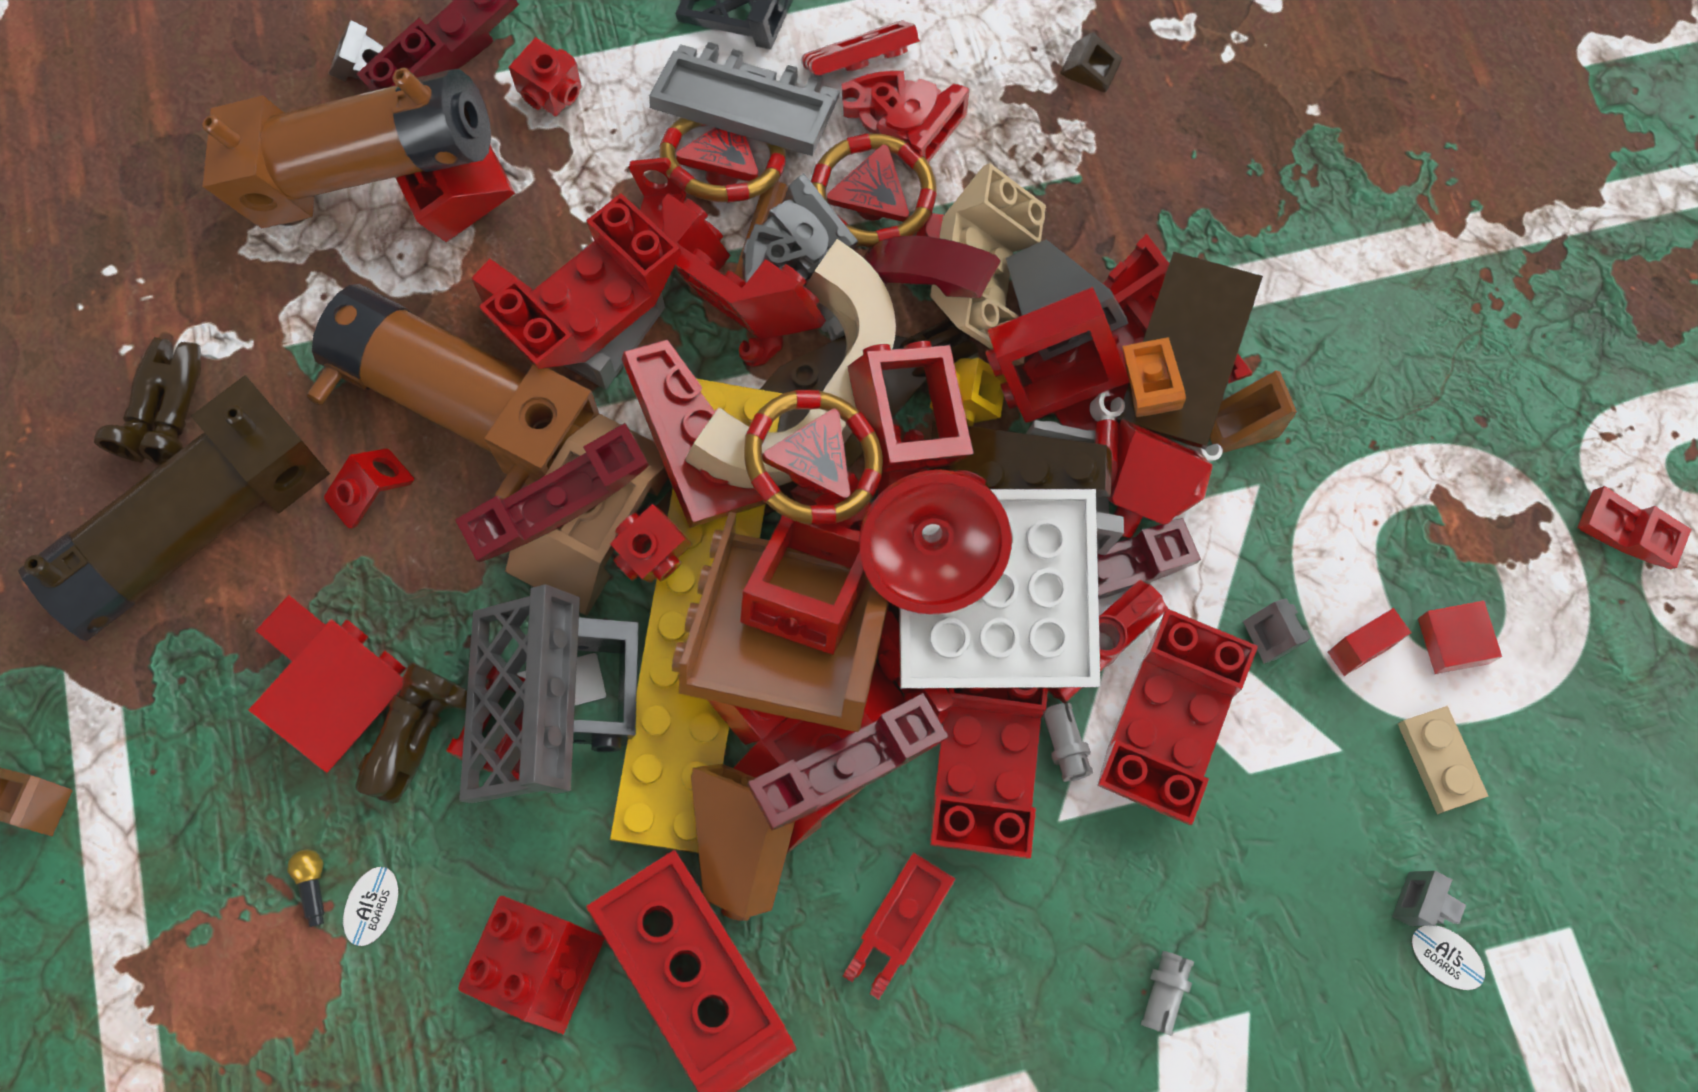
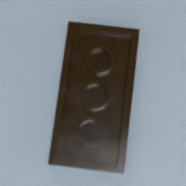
(1205, 317)

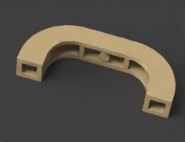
(865, 310)

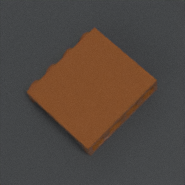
(765, 671)

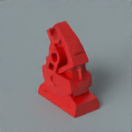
(906, 108)

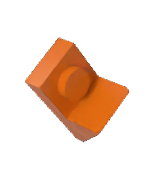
(1154, 377)

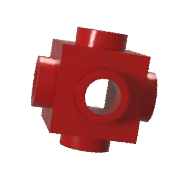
(546, 77)
(666, 546)

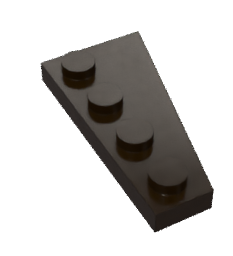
(1035, 461)

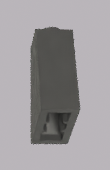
(1048, 275)

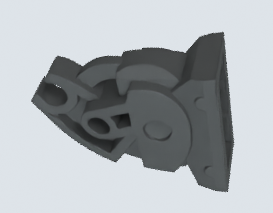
(796, 232)

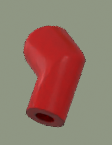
(759, 351)

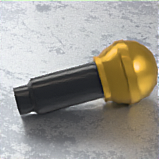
(305, 870)

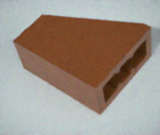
(735, 844)

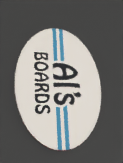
(370, 906)
(1448, 957)

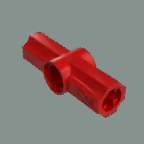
(1123, 624)

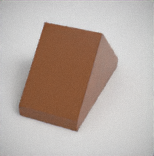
(1254, 414)
(31, 801)

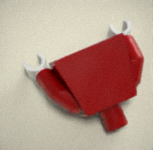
(1150, 472)

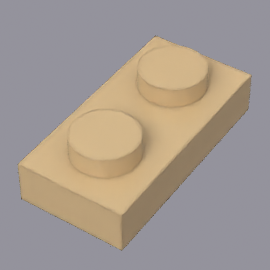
(1442, 759)

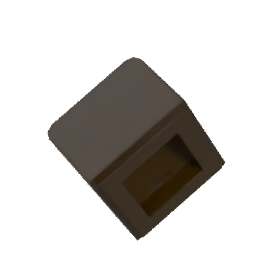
(1092, 63)

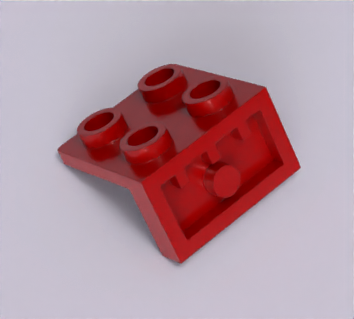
(531, 964)

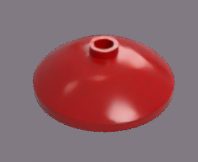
(939, 569)

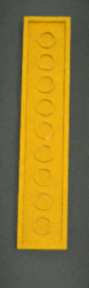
(671, 727)

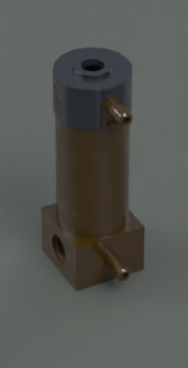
(174, 511)

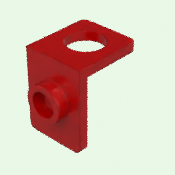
(653, 192)
(361, 482)

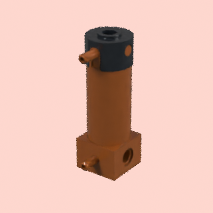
(277, 161)
(450, 382)

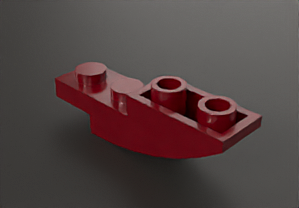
(441, 45)

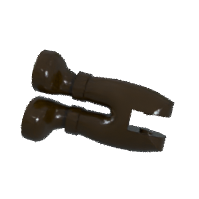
(156, 375)
(406, 733)

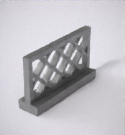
(545, 695)

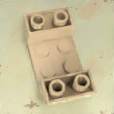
(1000, 219)

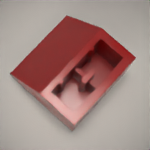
(456, 196)

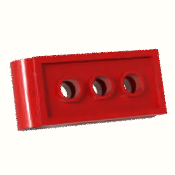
(752, 1032)

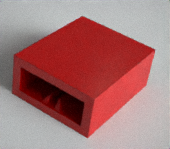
(330, 694)

